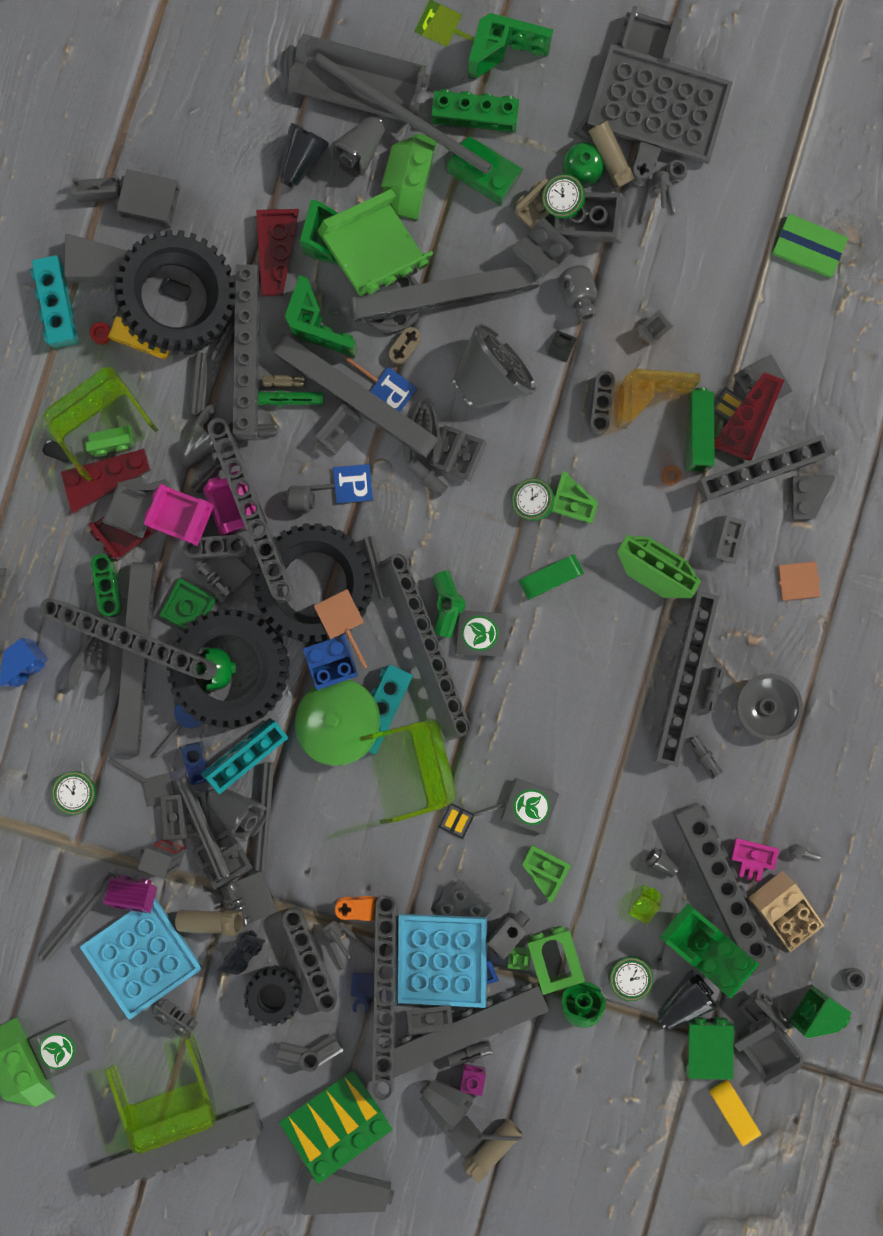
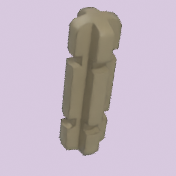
(283, 381)

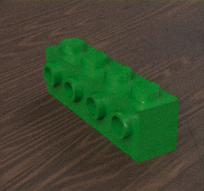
(475, 111)

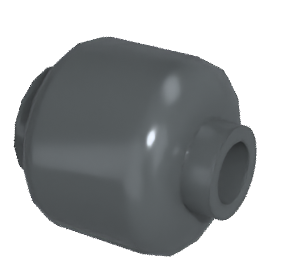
(299, 499)

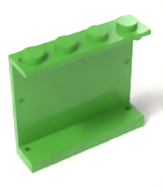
(372, 244)

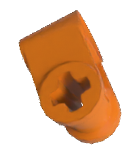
(362, 908)

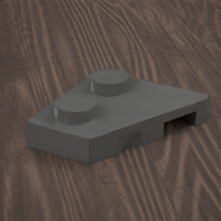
(809, 494)

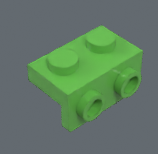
(110, 440)

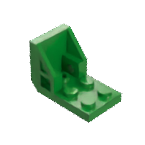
(497, 33)
(310, 240)
(304, 308)
(709, 950)

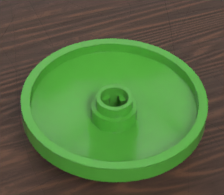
(334, 720)

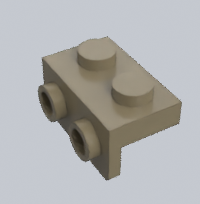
(531, 208)

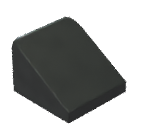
(561, 346)

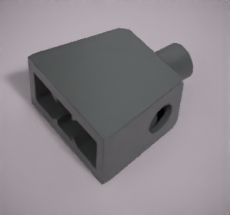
(498, 940)

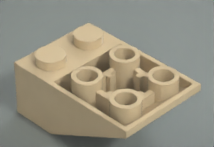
(786, 911)

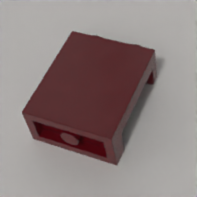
(116, 541)

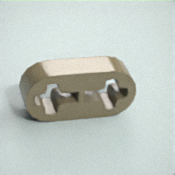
(400, 343)

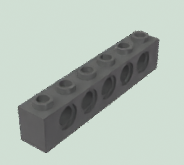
(763, 468)

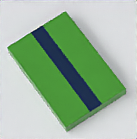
(810, 246)

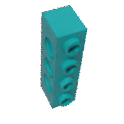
(66, 333)
(401, 680)
(244, 755)

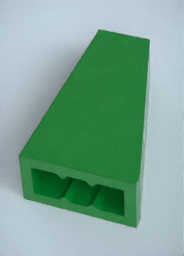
(700, 431)

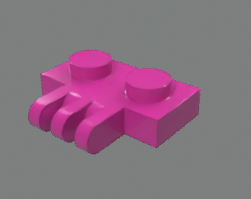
(753, 858)

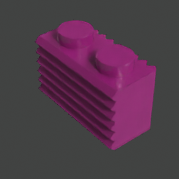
(130, 895)

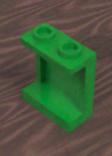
(710, 1049)

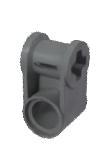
(644, 162)

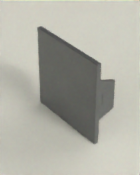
(128, 510)

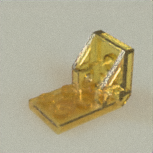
(634, 400)

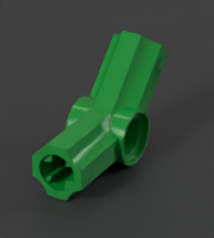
(447, 612)

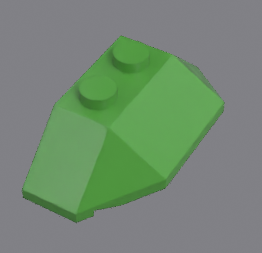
(409, 173)
(657, 567)
(20, 1070)

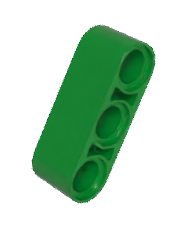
(551, 577)
(99, 578)

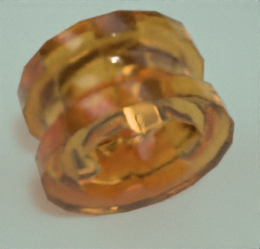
(678, 474)

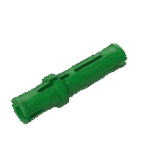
(290, 398)

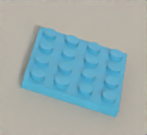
(141, 958)
(442, 960)

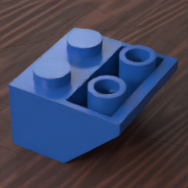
(21, 661)
(330, 662)

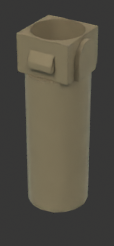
(611, 153)
(209, 922)
(491, 1152)

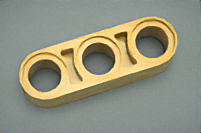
(121, 335)
(735, 1112)

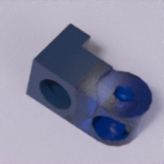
(194, 761)

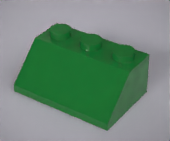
(495, 184)
(819, 1014)

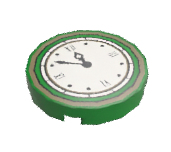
(563, 196)
(533, 499)
(73, 793)
(631, 978)

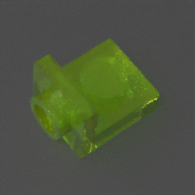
(646, 904)

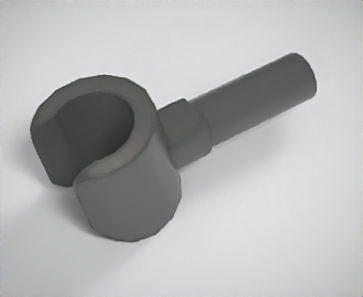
(797, 851)

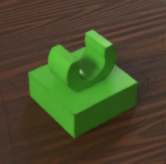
(519, 958)

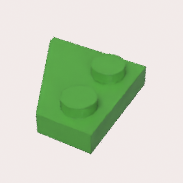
(573, 500)
(545, 870)

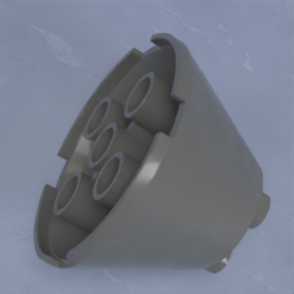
(491, 371)

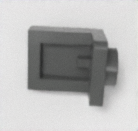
(654, 328)

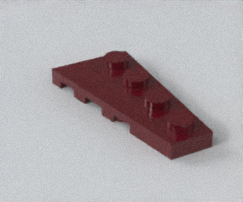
(275, 243)
(748, 422)
(104, 476)

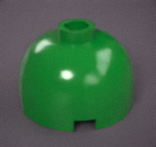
(584, 163)
(225, 669)
(583, 1004)

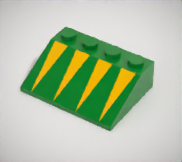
(335, 1126)

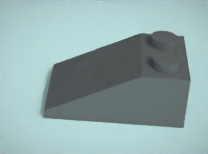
(598, 220)

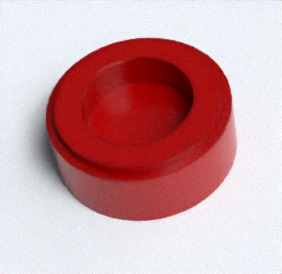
(99, 333)

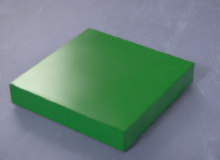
(186, 603)

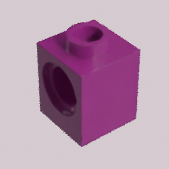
(472, 1079)

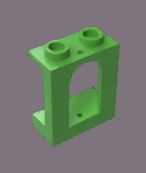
(566, 980)

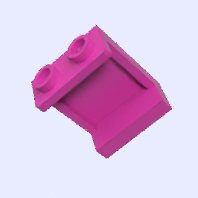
(225, 508)
(178, 514)

